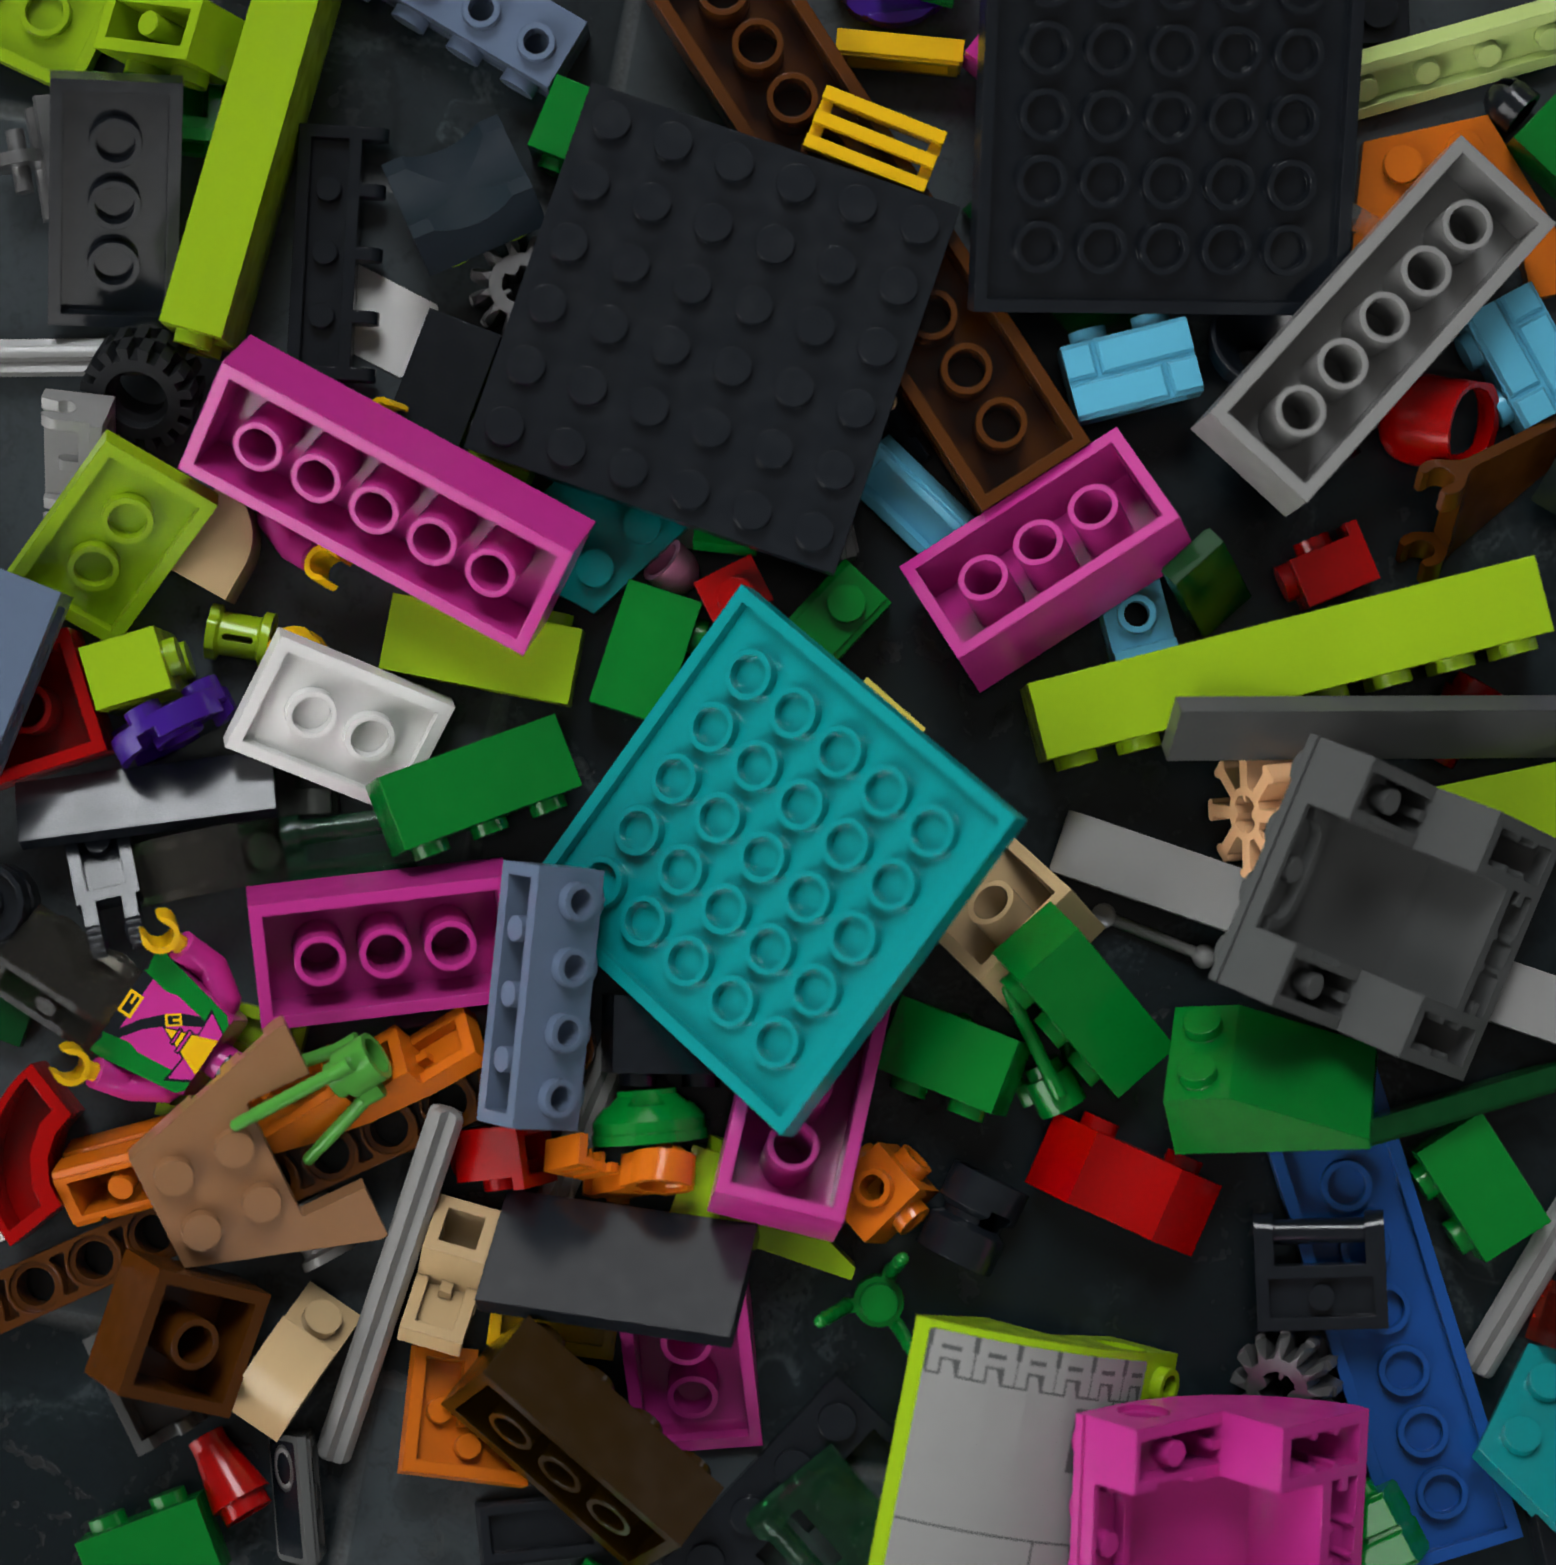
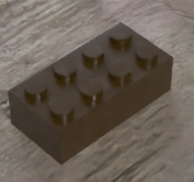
(583, 1444)

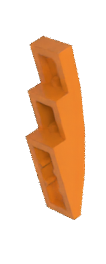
(419, 1065)

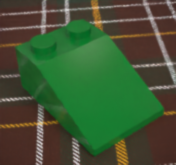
(1265, 1084)

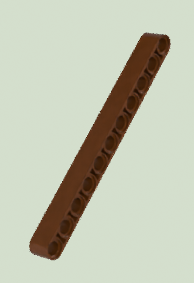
(76, 1280)

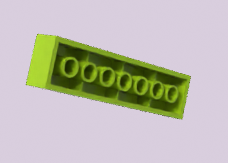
(1299, 655)

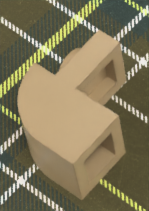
(223, 550)
(448, 1275)
(293, 1360)

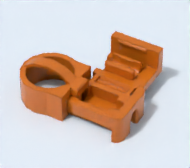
(656, 1170)

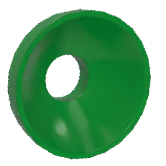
(648, 1118)

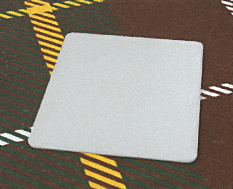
(399, 323)

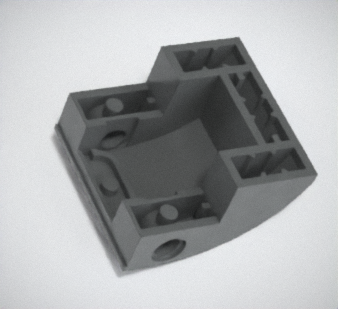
(1384, 907)

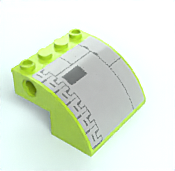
(988, 1438)

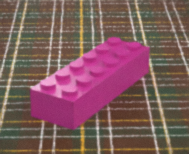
(385, 493)

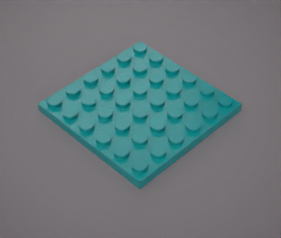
(778, 858)

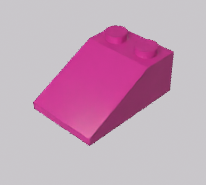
(698, 1391)

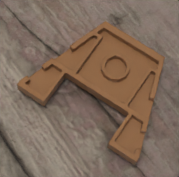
(224, 1188)

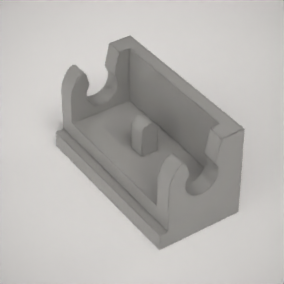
(71, 430)

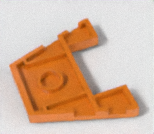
(1394, 162)

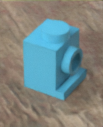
(1129, 641)

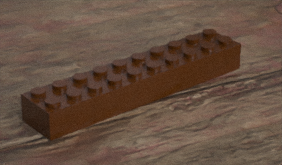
(969, 372)

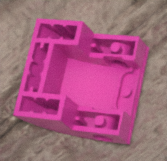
(1219, 1482)

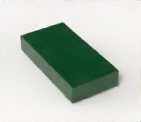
(1206, 582)

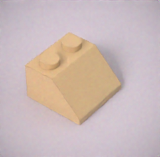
(1001, 905)

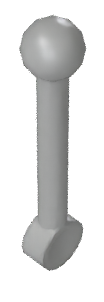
(1201, 955)

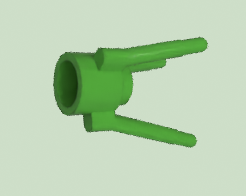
(354, 1068)

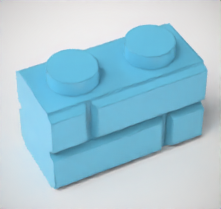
(1516, 352)
(1130, 368)

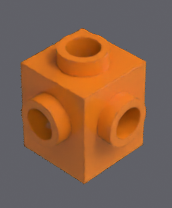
(888, 1192)

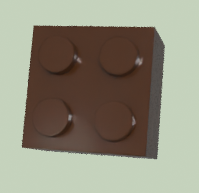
(177, 1334)

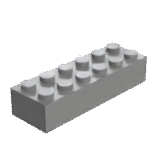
(1373, 326)

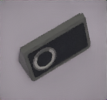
(297, 1497)

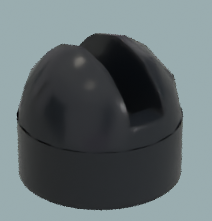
(1510, 103)

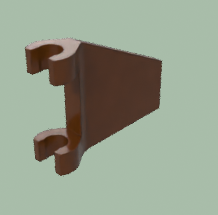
(1476, 492)

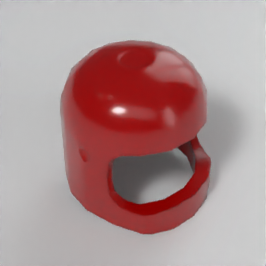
(1422, 420)

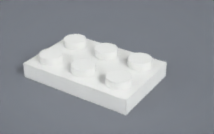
(334, 716)

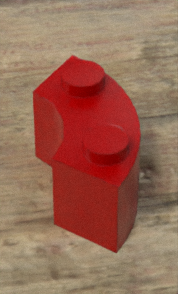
(32, 1136)
(1124, 1183)

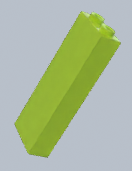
(246, 173)

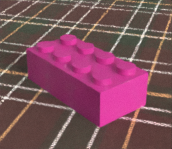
(1048, 559)
(375, 942)
(801, 1179)

